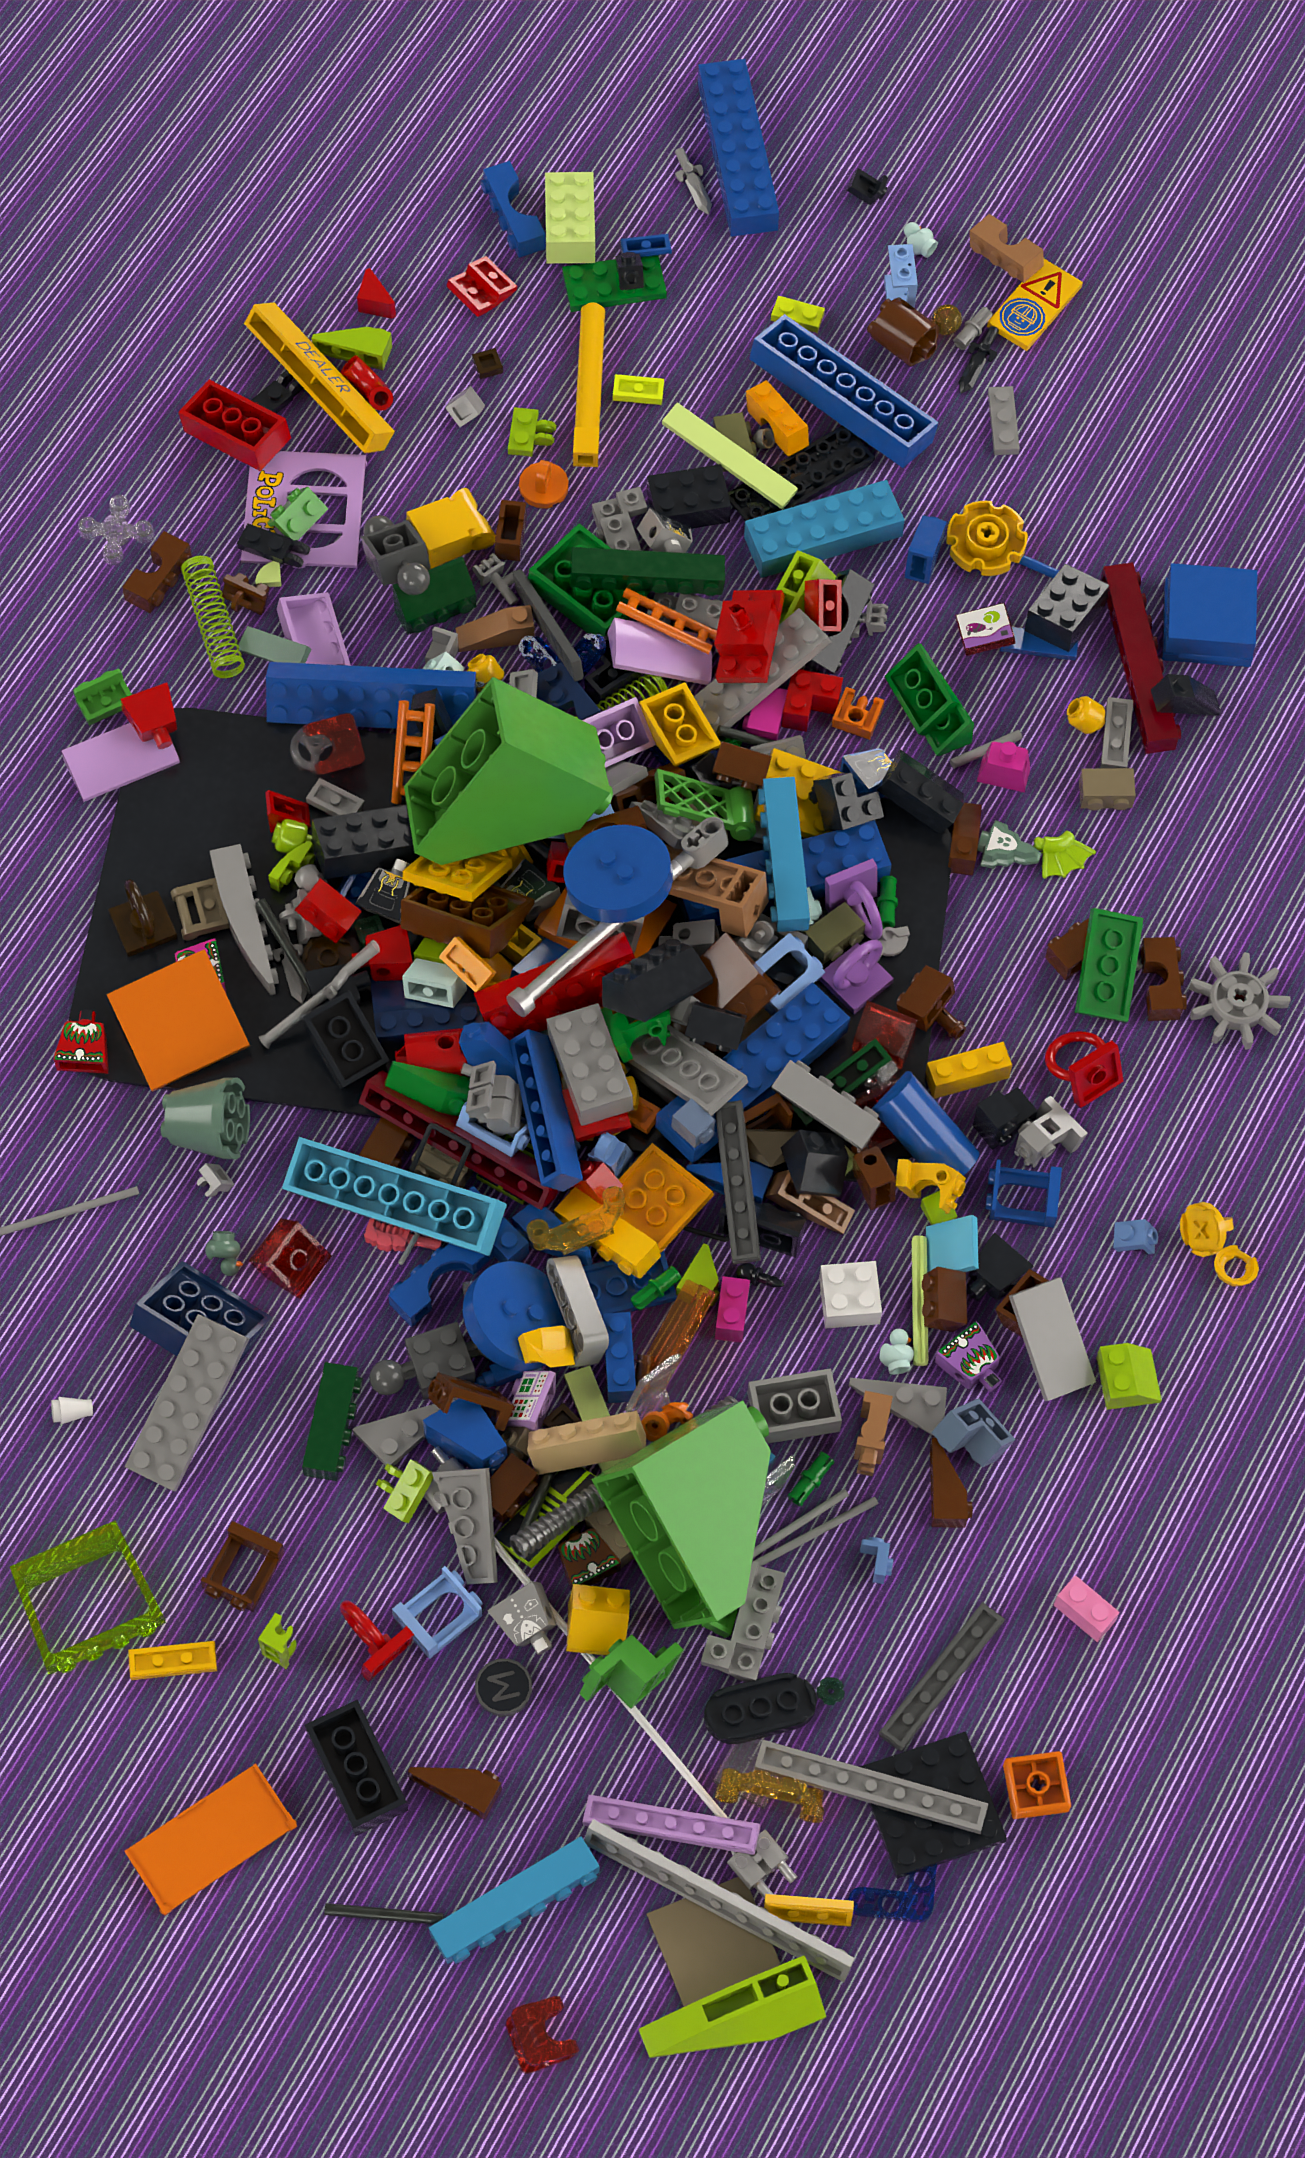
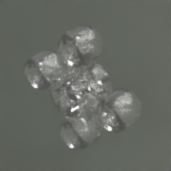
(116, 530)

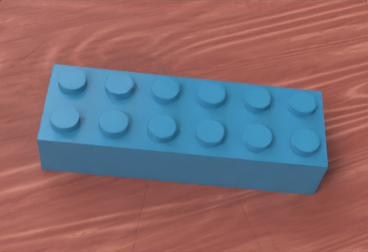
(824, 527)

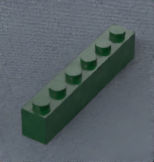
(647, 571)

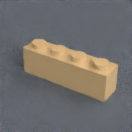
(586, 1442)

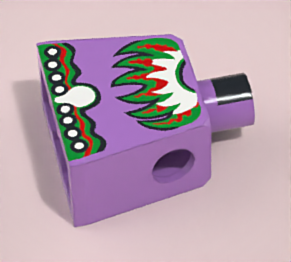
(970, 1359)

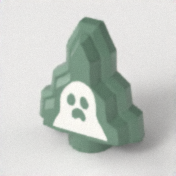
(1005, 848)

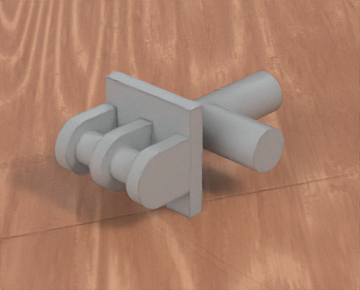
(493, 574)
(874, 619)

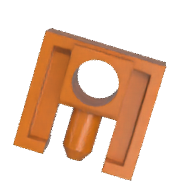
(846, 711)

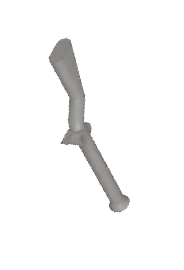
(327, 992)

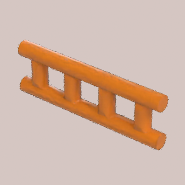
(673, 631)
(404, 740)

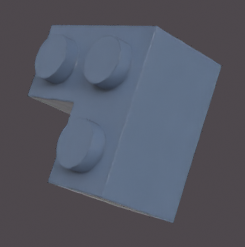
(976, 1430)

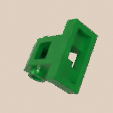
(625, 1033)

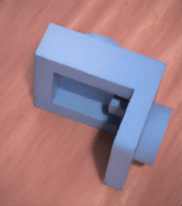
(1135, 1236)
(883, 1564)

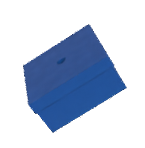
(1209, 615)

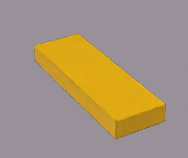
(172, 1660)
(810, 1909)

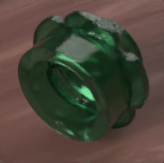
(830, 1683)

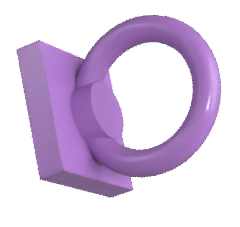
(856, 886)
(857, 975)

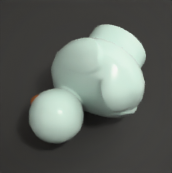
(922, 239)
(898, 1355)

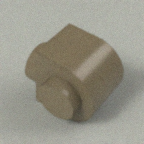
(516, 1441)

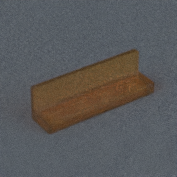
(681, 1322)

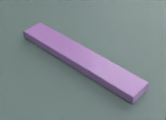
(673, 1824)

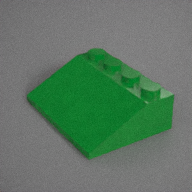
(588, 608)

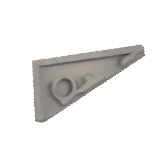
(918, 1404)
(396, 1435)

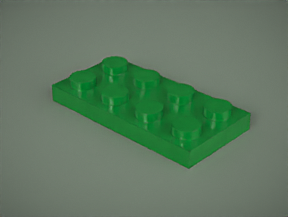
(600, 284)
(1109, 965)

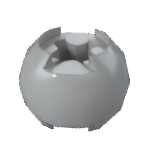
(307, 877)

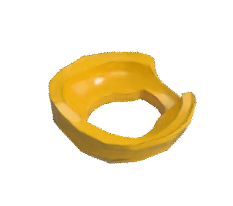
(1227, 1254)

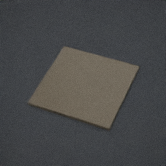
(707, 1950)

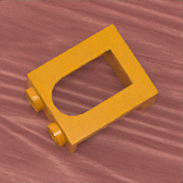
(478, 971)

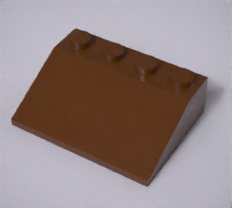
(482, 924)
(736, 985)

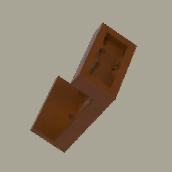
(779, 1114)
(493, 1403)
(238, 1536)

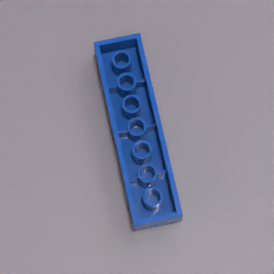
(738, 147)
(843, 390)
(371, 694)
(822, 857)
(794, 1033)

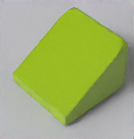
(931, 1209)

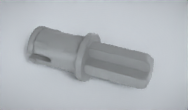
(972, 328)

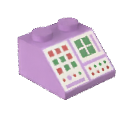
(532, 1399)

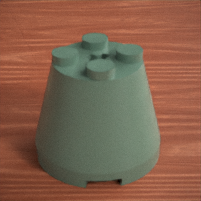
(208, 1118)

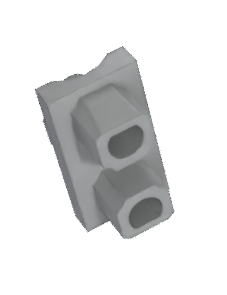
(296, 921)
(759, 940)

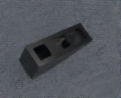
(1184, 696)

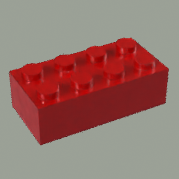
(234, 425)

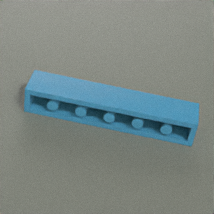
(785, 854)
(514, 1900)

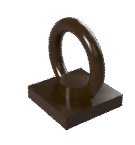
(142, 921)

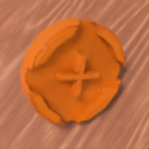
(543, 484)

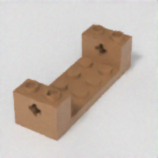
(730, 887)

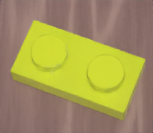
(805, 314)
(638, 389)

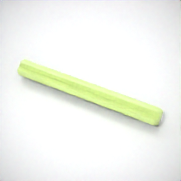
(919, 1268)

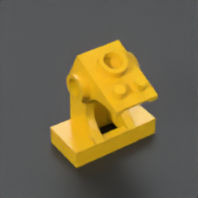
(916, 1176)

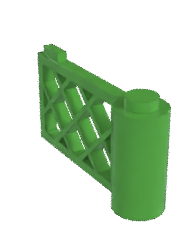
(735, 806)

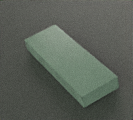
(272, 647)

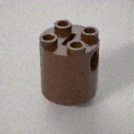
(904, 331)

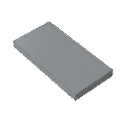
(1052, 1339)

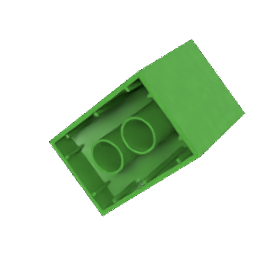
(505, 778)
(694, 1511)

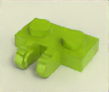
(524, 430)
(408, 1490)

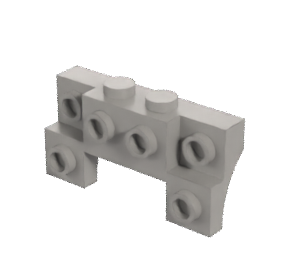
(614, 519)
(692, 606)
(752, 1628)

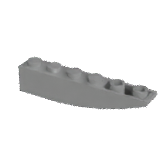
(236, 895)

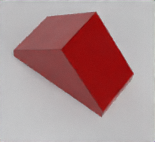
(374, 298)
(283, 807)

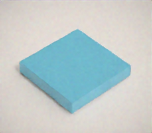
(953, 1244)

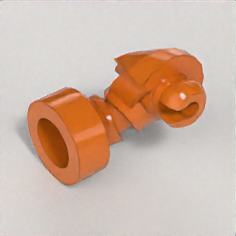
(657, 1423)

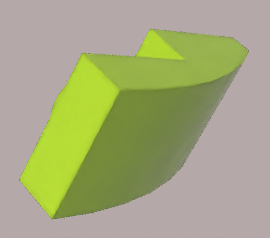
(291, 863)

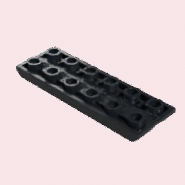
(810, 470)

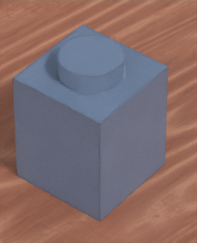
(693, 1123)

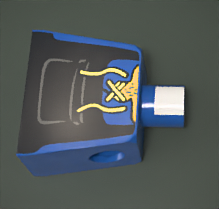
(867, 769)

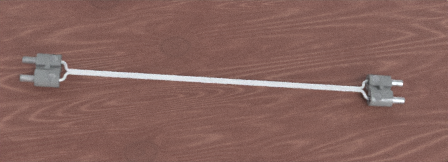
(748, 1867)

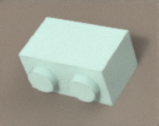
(433, 983)

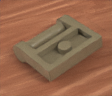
(208, 906)

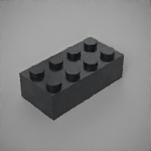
(363, 841)
(356, 1767)

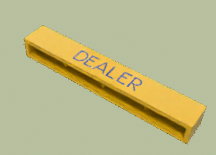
(319, 377)

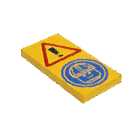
(1035, 305)

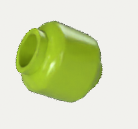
(290, 835)

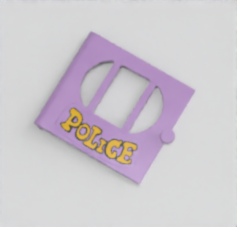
(273, 484)

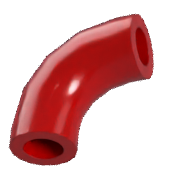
(367, 383)

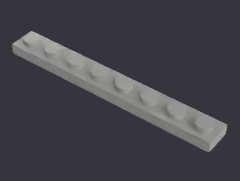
(872, 1786)

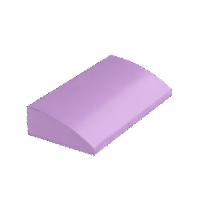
(313, 623)
(654, 653)
(115, 761)

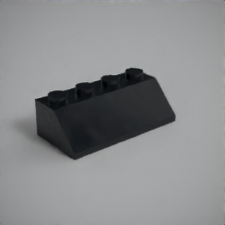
(655, 981)

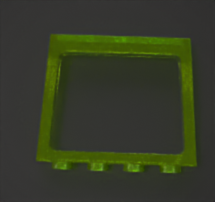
(66, 1558)

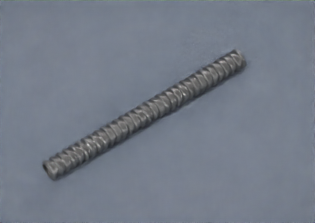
(567, 1514)

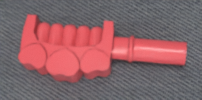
(395, 1238)

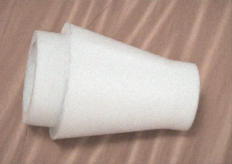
(70, 1409)

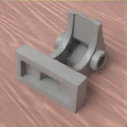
(1035, 1140)

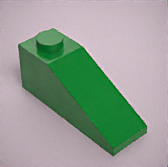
(429, 1087)

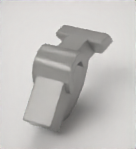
(894, 940)

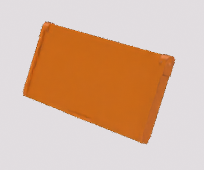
(210, 1839)

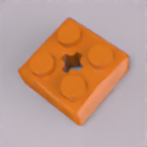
(1047, 1770)

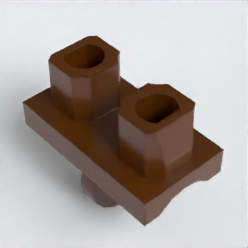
(245, 595)

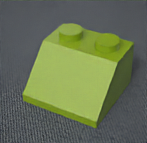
(1127, 1376)

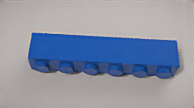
(545, 1110)

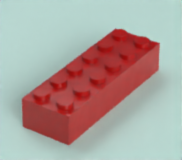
(573, 991)

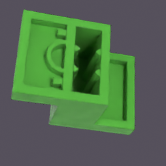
(630, 1670)

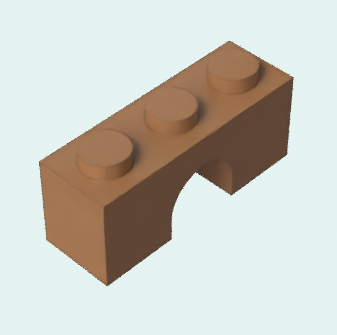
(1019, 260)

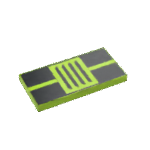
(564, 1486)

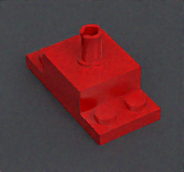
(748, 635)

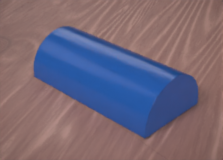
(924, 1126)

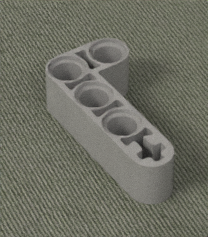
(578, 1309)

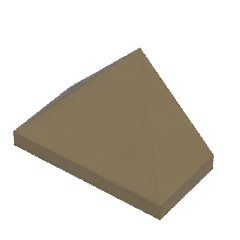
(766, 1143)

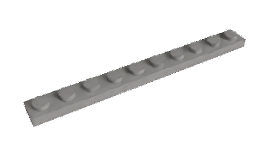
(718, 1900)

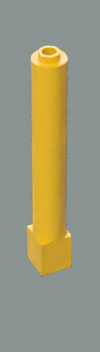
(589, 386)

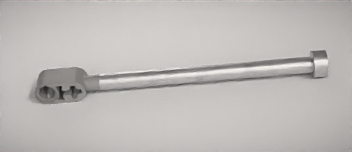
(698, 849)

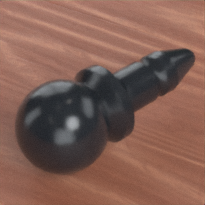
(756, 1276)

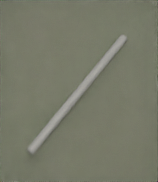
(69, 1211)
(800, 1522)
(817, 1531)

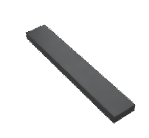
(548, 625)
(737, 1183)
(941, 1677)

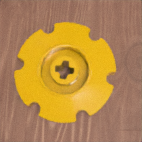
(986, 538)

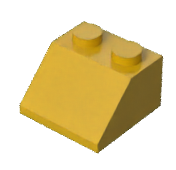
(596, 1618)

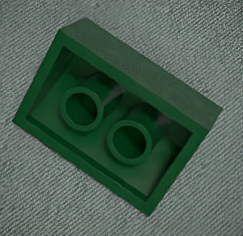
(446, 596)

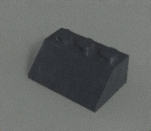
(921, 792)
(776, 1228)

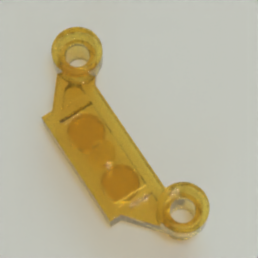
(582, 1229)
(764, 1784)

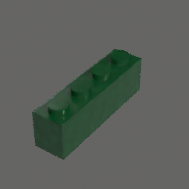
(853, 1073)
(331, 1421)

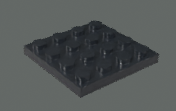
(919, 1842)

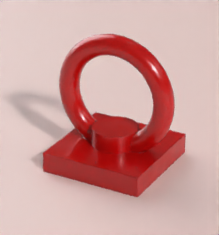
(1091, 1074)
(381, 1647)

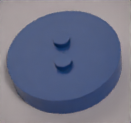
(618, 873)
(504, 1305)

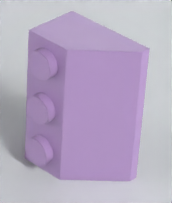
(622, 731)

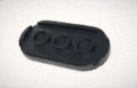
(760, 1708)

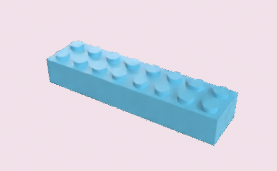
(394, 1196)

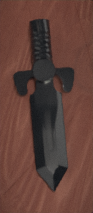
(978, 360)

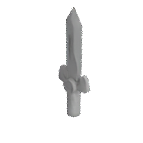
(693, 181)
(295, 984)

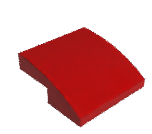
(482, 286)
(610, 1125)

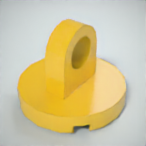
(1204, 1229)

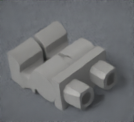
(495, 1100)

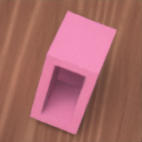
(1086, 1608)

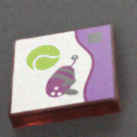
(985, 629)

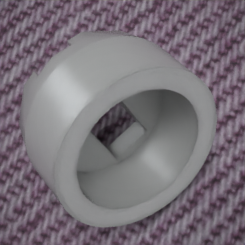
(764, 443)

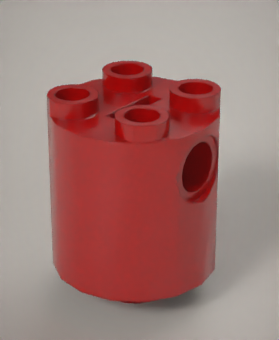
(434, 1051)

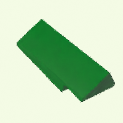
(930, 702)

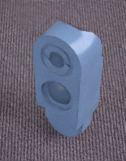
(613, 1153)

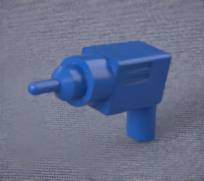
(497, 1376)

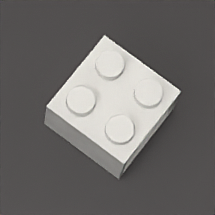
(850, 1294)

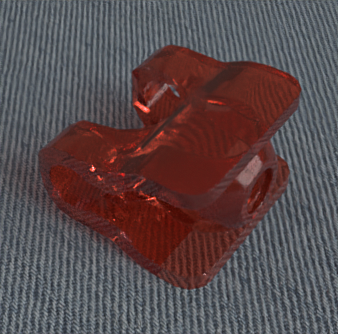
(345, 742)
(530, 2040)

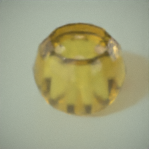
(948, 312)

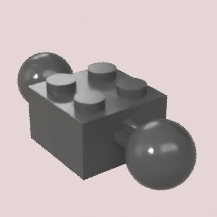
(396, 554)
(428, 1353)

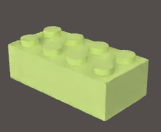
(570, 217)

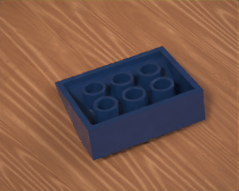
(399, 1015)
(175, 1301)

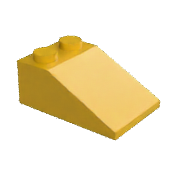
(678, 725)

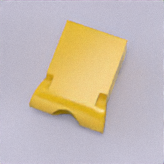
(451, 527)

